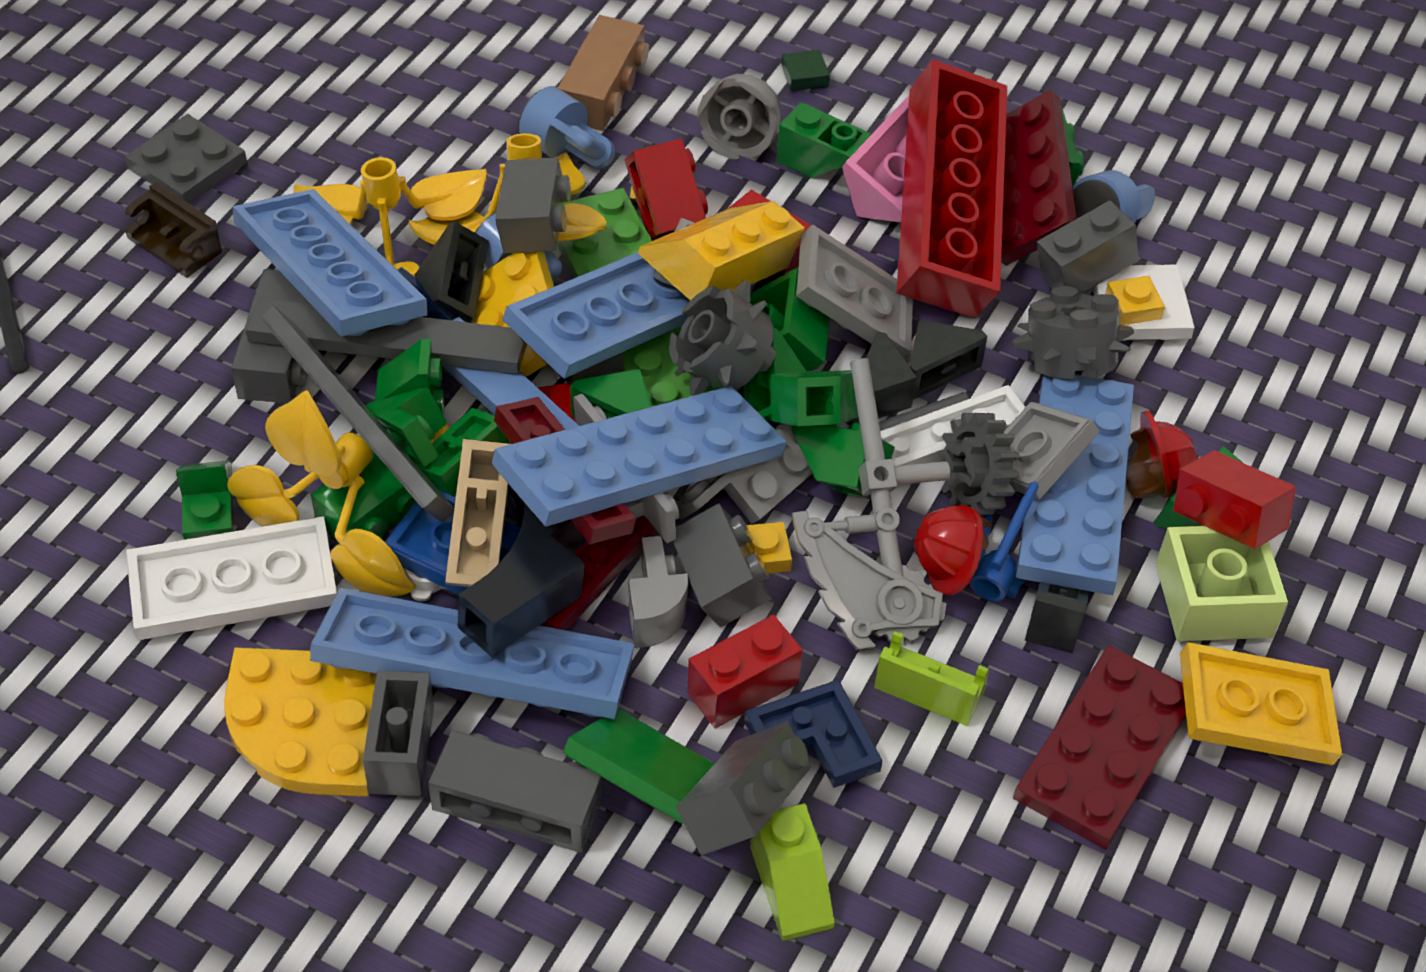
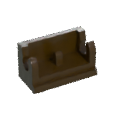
(173, 230)

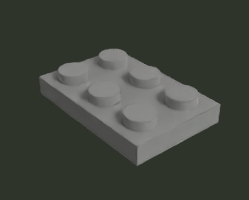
(852, 290)

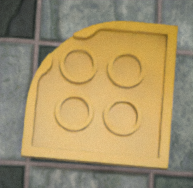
(300, 720)

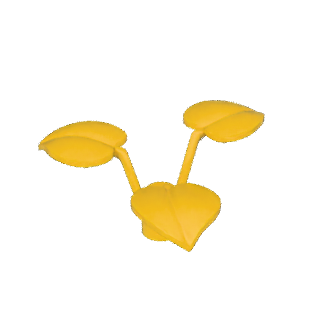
(442, 196)
(580, 219)
(304, 439)

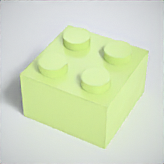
(1219, 586)

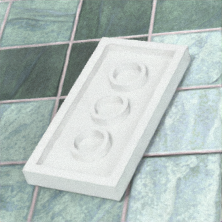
(230, 578)

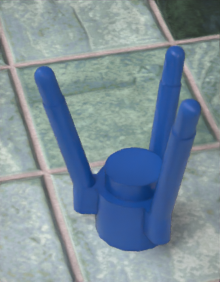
(996, 571)

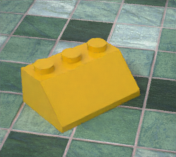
(726, 248)

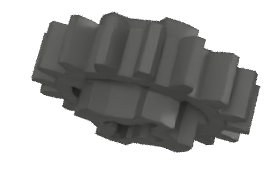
(979, 462)

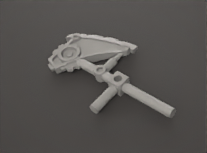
(855, 586)

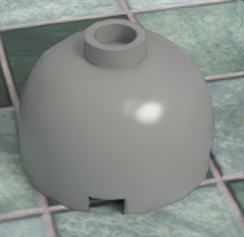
(739, 116)

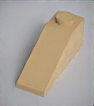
(477, 515)

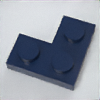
(829, 725)

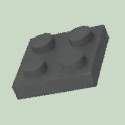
(186, 158)

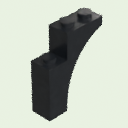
(527, 586)

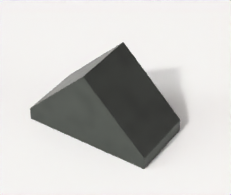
(455, 270)
(944, 354)
(891, 378)
(1057, 617)

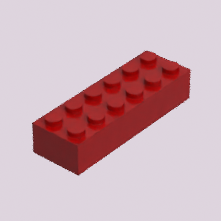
(953, 190)

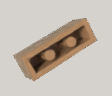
(606, 68)

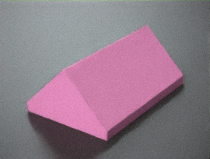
(877, 169)

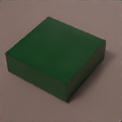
(805, 70)

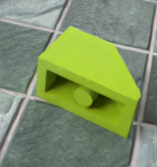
(793, 873)

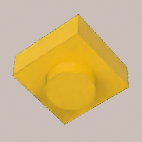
(1137, 299)
(771, 545)

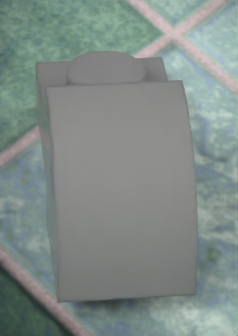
(659, 598)

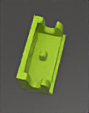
(929, 682)

